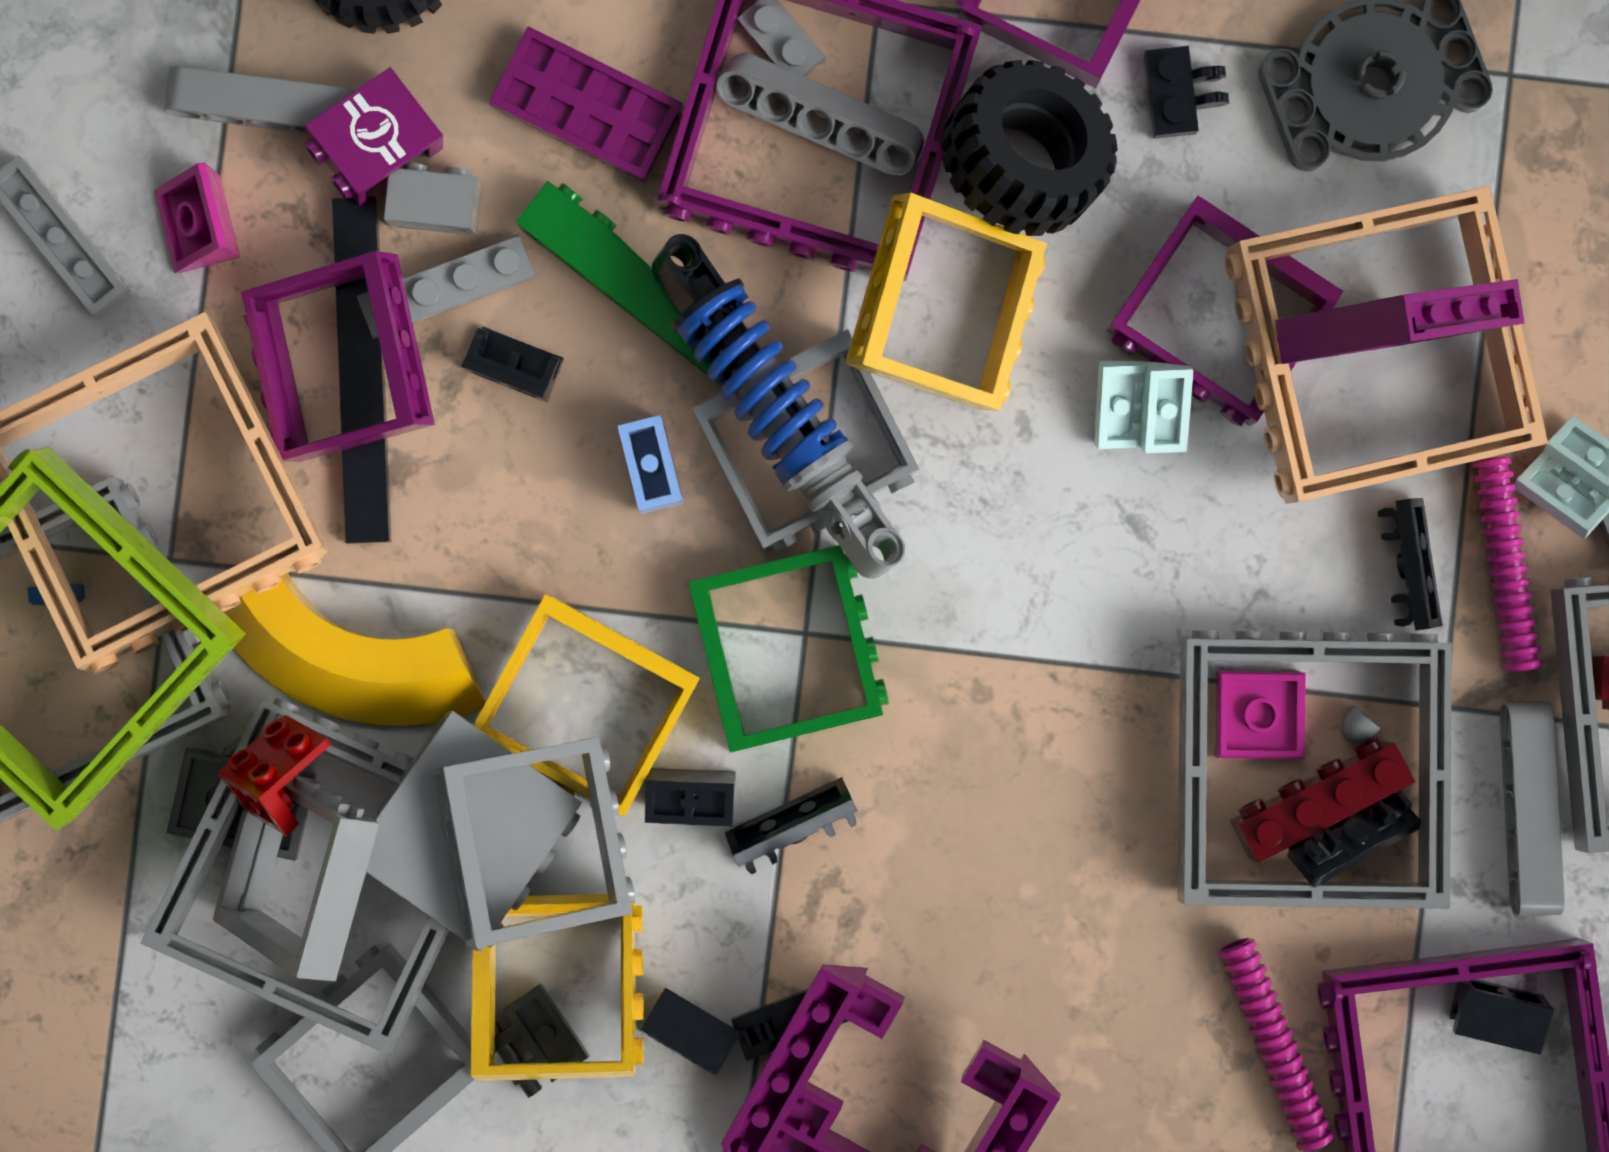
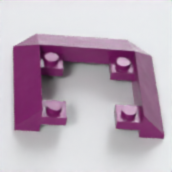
(796, 1116)

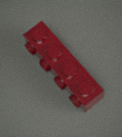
(1321, 800)

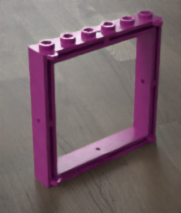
(767, 227)
(1584, 1009)

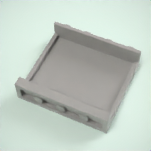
(513, 821)

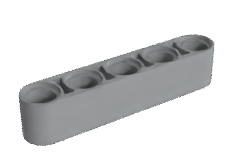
(247, 99)
(799, 117)
(1532, 808)

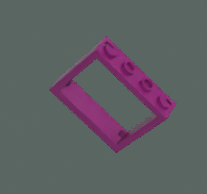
(1087, 72)
(1227, 232)
(1399, 321)
(396, 343)

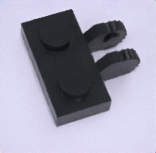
(1172, 91)

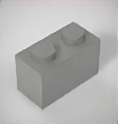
(433, 199)

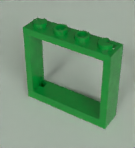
(863, 648)

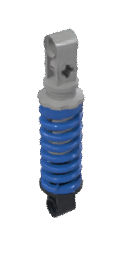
(809, 457)

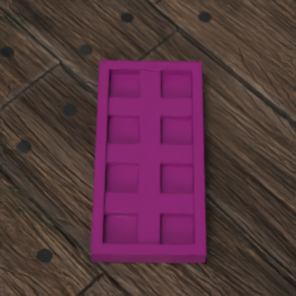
(586, 104)

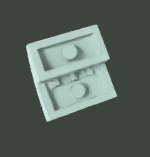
(1143, 406)
(1571, 477)

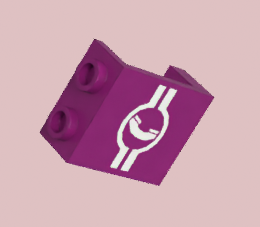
(371, 135)

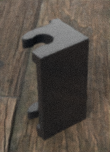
(512, 363)
(690, 797)
(1501, 1015)
(690, 1031)

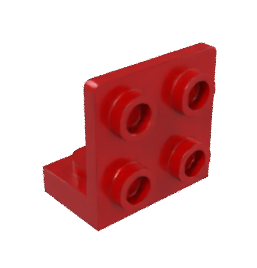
(267, 765)

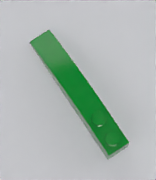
(603, 260)

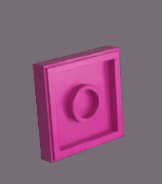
(1260, 715)

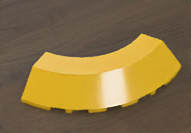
(349, 671)

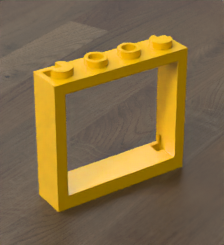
(885, 286)
(563, 776)
(632, 1003)

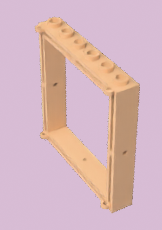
(99, 381)
(1275, 387)

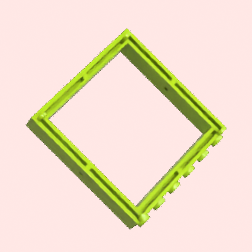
(218, 634)

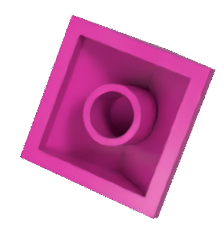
(196, 219)

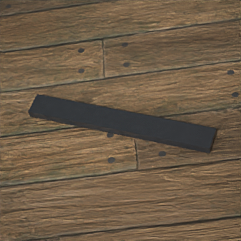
(360, 381)

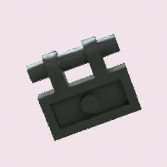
(542, 1030)

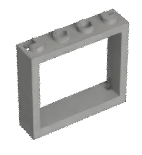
(806, 363)
(465, 858)
(335, 897)
(336, 993)

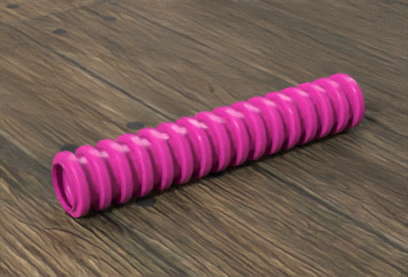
(1507, 564)
(1276, 1045)

